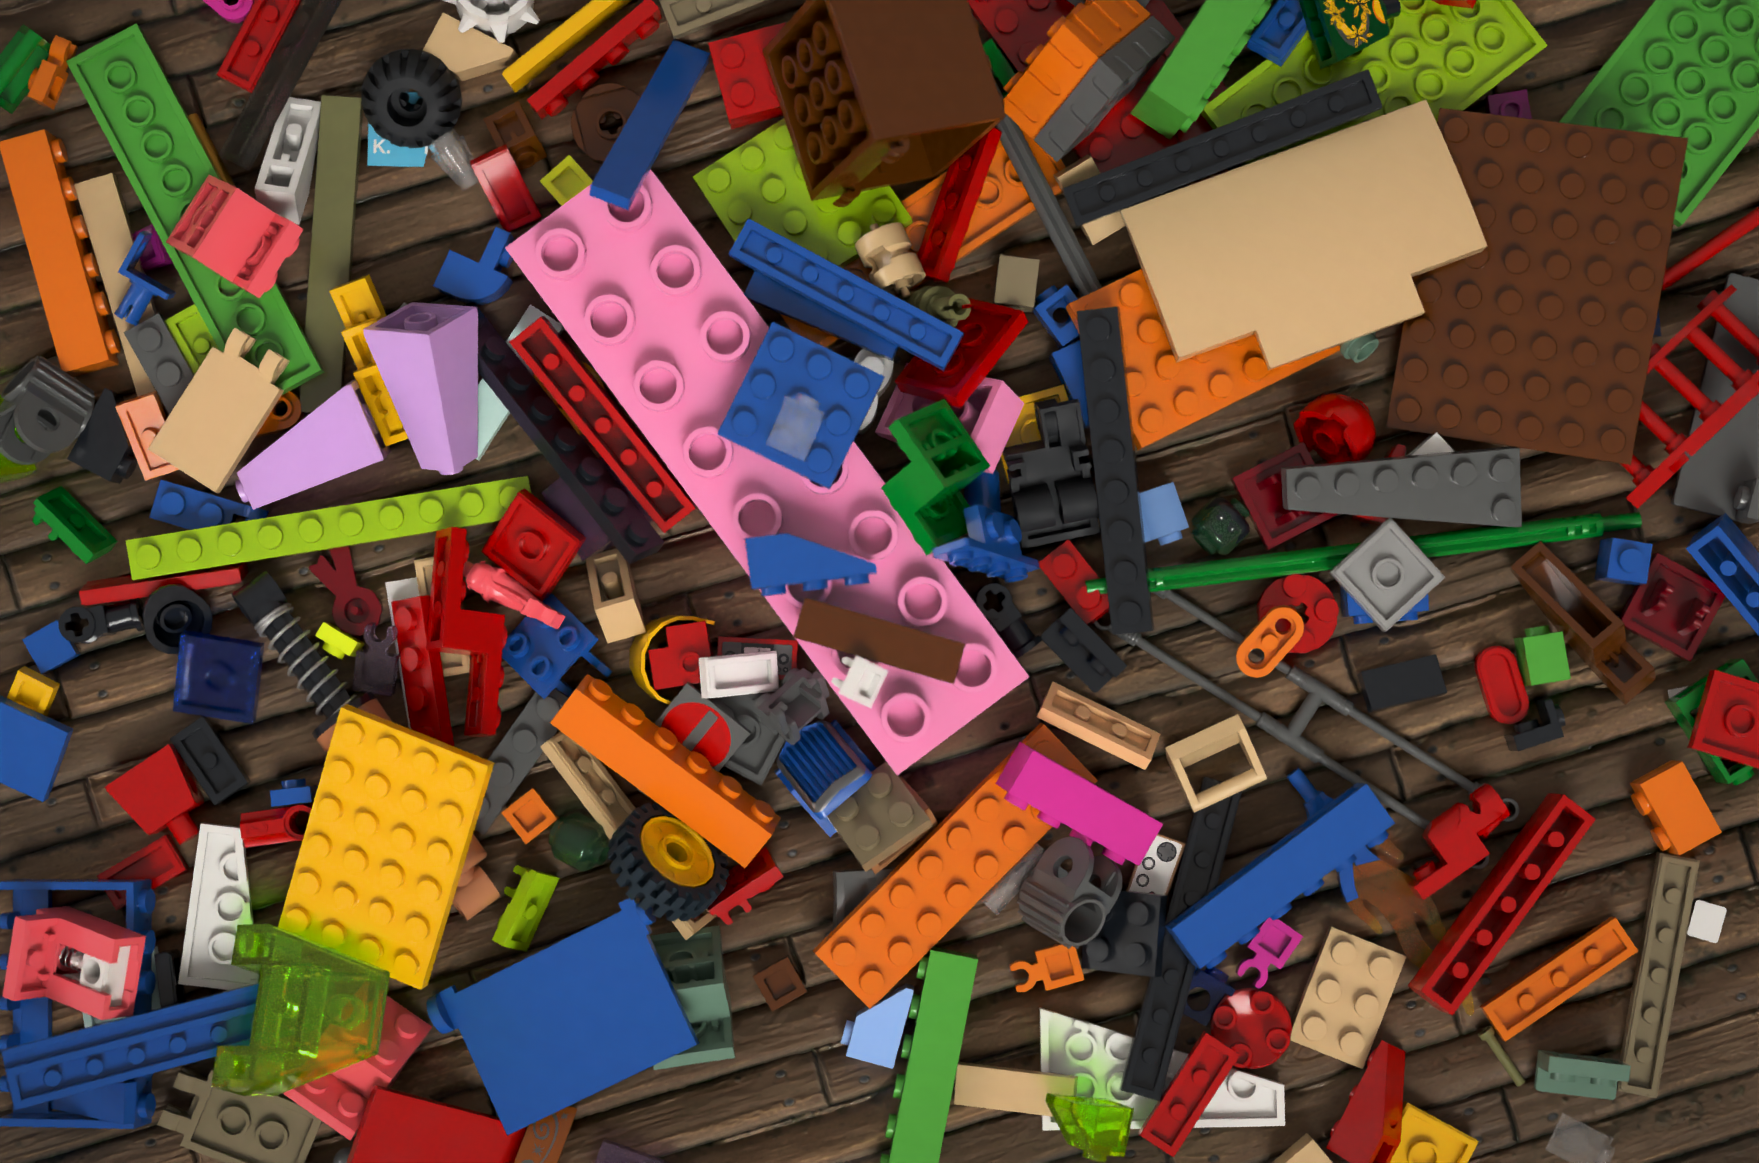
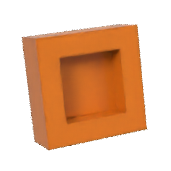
(530, 815)

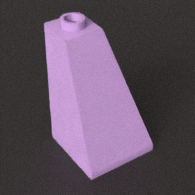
(432, 377)
(321, 447)

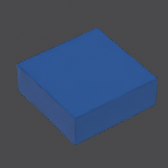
(50, 648)

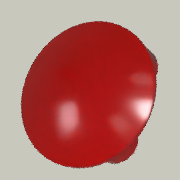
(1253, 1026)

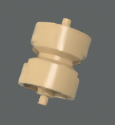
(888, 256)

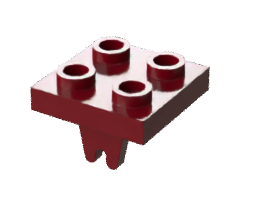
(1262, 497)
(1672, 607)

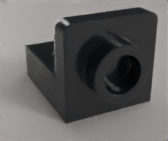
(1531, 733)

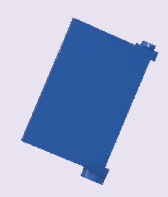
(569, 1018)

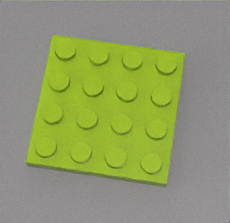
(767, 186)

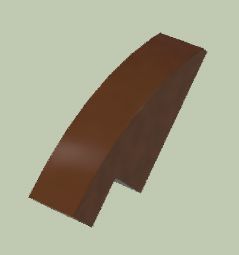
(1585, 622)

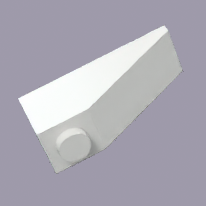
(290, 159)

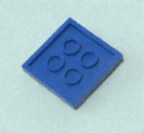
(796, 365)

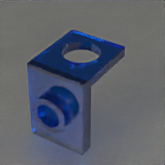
(1215, 983)

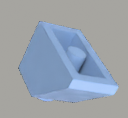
(879, 1030)

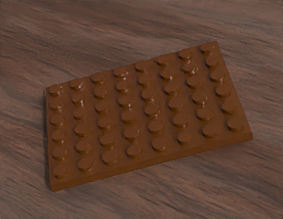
(1559, 313)

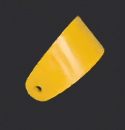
(639, 648)

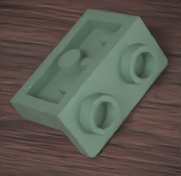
(1579, 1074)

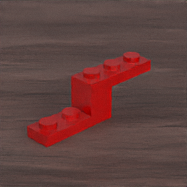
(466, 632)

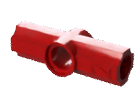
(272, 825)

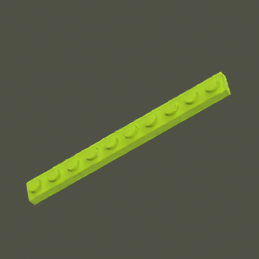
(322, 529)

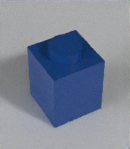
(1623, 561)

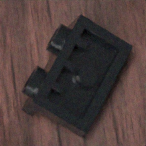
(1082, 650)

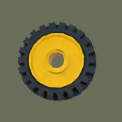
(666, 864)

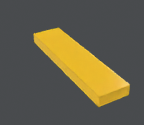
(560, 41)

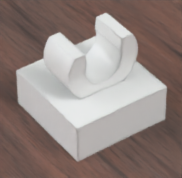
(862, 680)

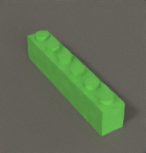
(932, 1057)

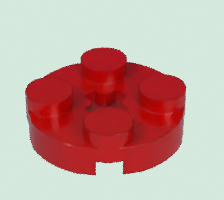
(1319, 605)

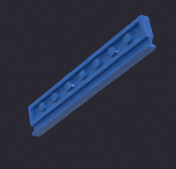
(128, 1047)

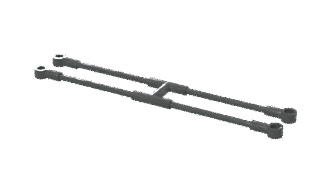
(1291, 734)

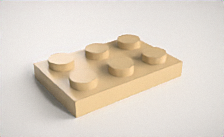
(1346, 997)

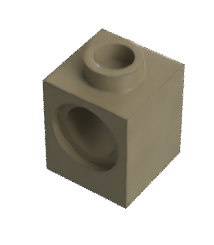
(1016, 282)

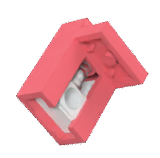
(75, 962)

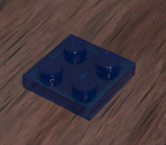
(218, 677)

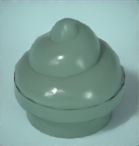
(1359, 348)

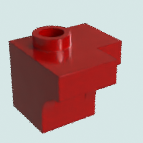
(680, 660)

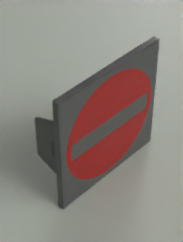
(704, 726)

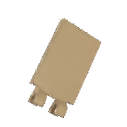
(220, 412)

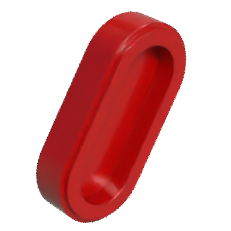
(1501, 684)

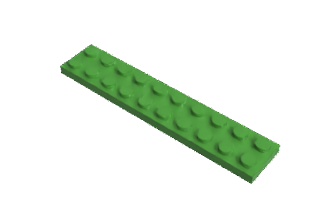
(166, 171)

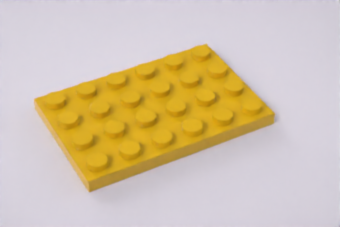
(385, 844)

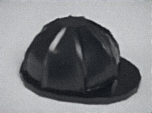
(170, 613)

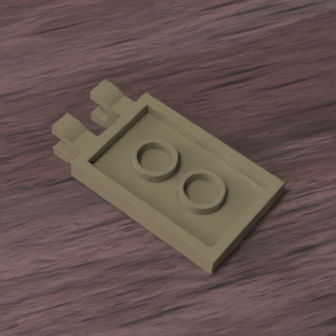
(239, 1126)

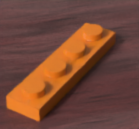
(1558, 978)

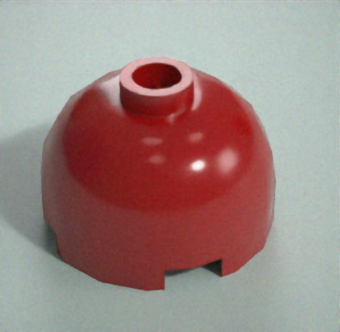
(1336, 428)

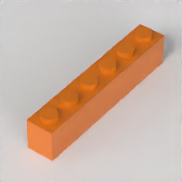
(59, 253)
(666, 770)

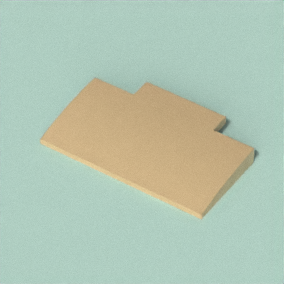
(1307, 240)

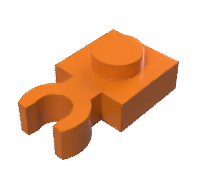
(49, 79)
(1054, 966)

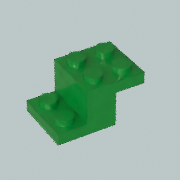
(940, 466)

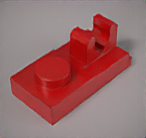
(745, 884)

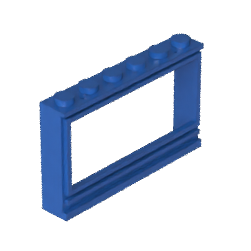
(34, 1016)

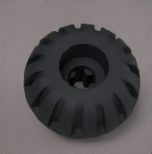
(388, 104)

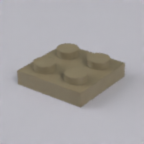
(879, 818)

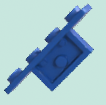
(991, 546)

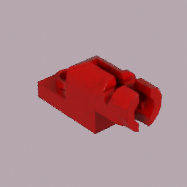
(1456, 840)

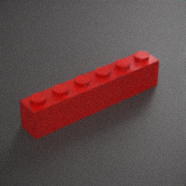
(603, 423)
(1501, 902)

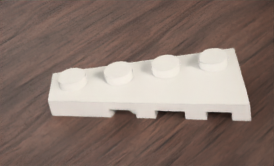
(216, 906)

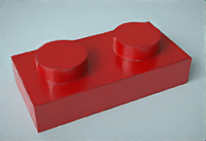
(1068, 574)

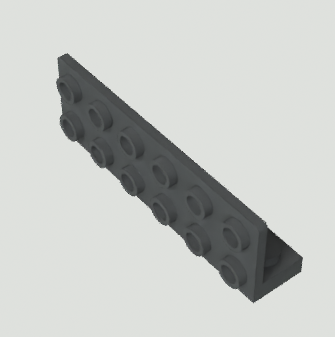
(1726, 469)

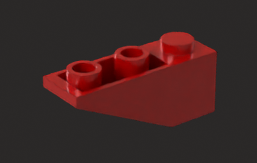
(1373, 1117)

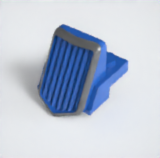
(823, 769)

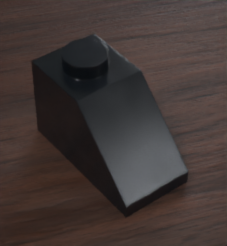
(104, 443)

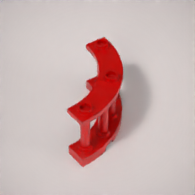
(1713, 413)

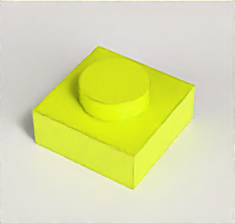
(566, 180)
(338, 642)

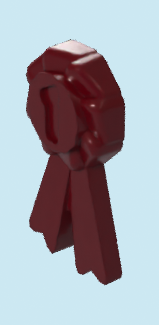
(353, 604)

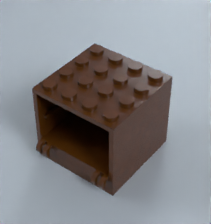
(881, 91)

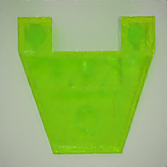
(310, 1013)

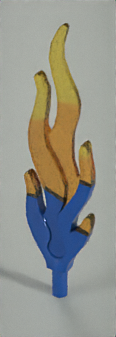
(1382, 887)

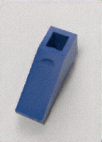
(790, 560)

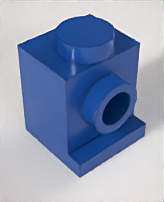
(1049, 302)

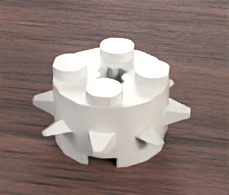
(495, 17)

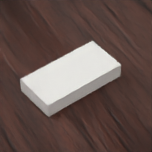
(738, 674)

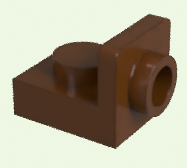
(514, 129)

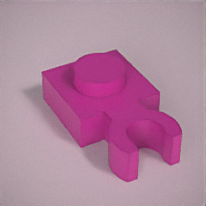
(1270, 945)

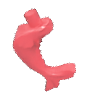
(503, 589)

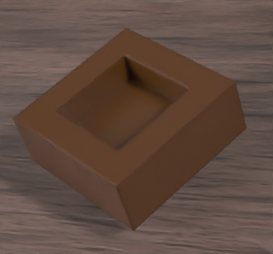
(780, 983)

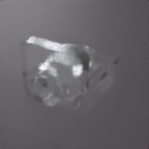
(796, 426)
(1579, 1142)

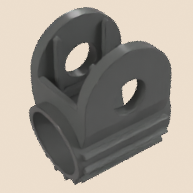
(45, 408)
(1067, 903)

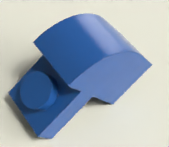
(477, 281)

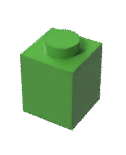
(1542, 656)

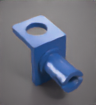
(142, 286)

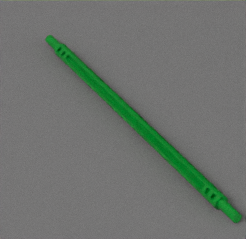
(1430, 544)

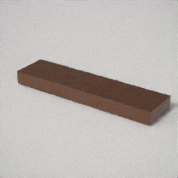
(879, 640)

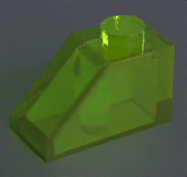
(1092, 1124)

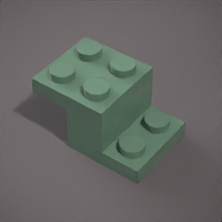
(702, 987)

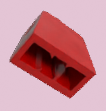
(160, 794)

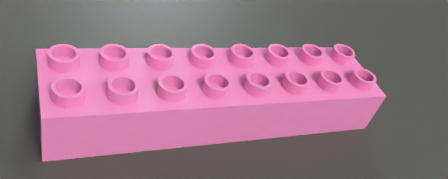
(674, 350)

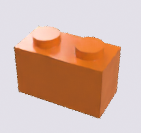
(1674, 808)

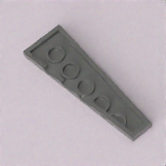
(1440, 487)

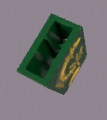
(1346, 26)

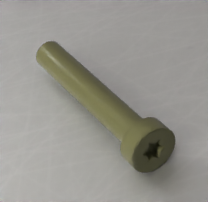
(1488, 1035)

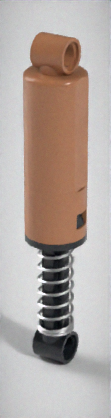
(271, 613)

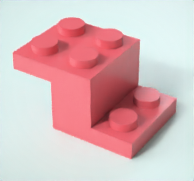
(235, 236)
(344, 1094)

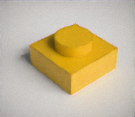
(33, 690)

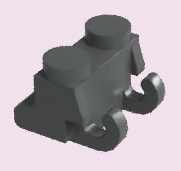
(794, 704)

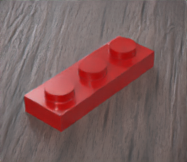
(1188, 1094)

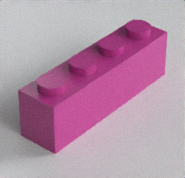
(1079, 804)

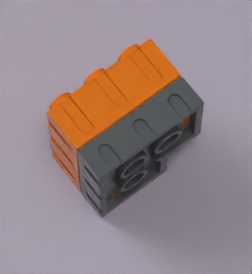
(1084, 71)

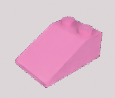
(986, 416)

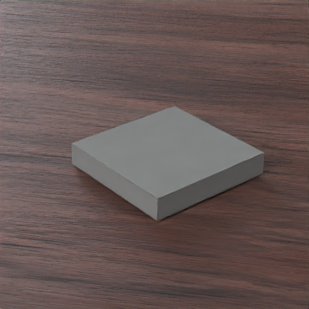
(1387, 574)

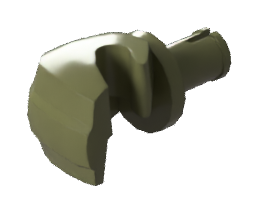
(939, 303)

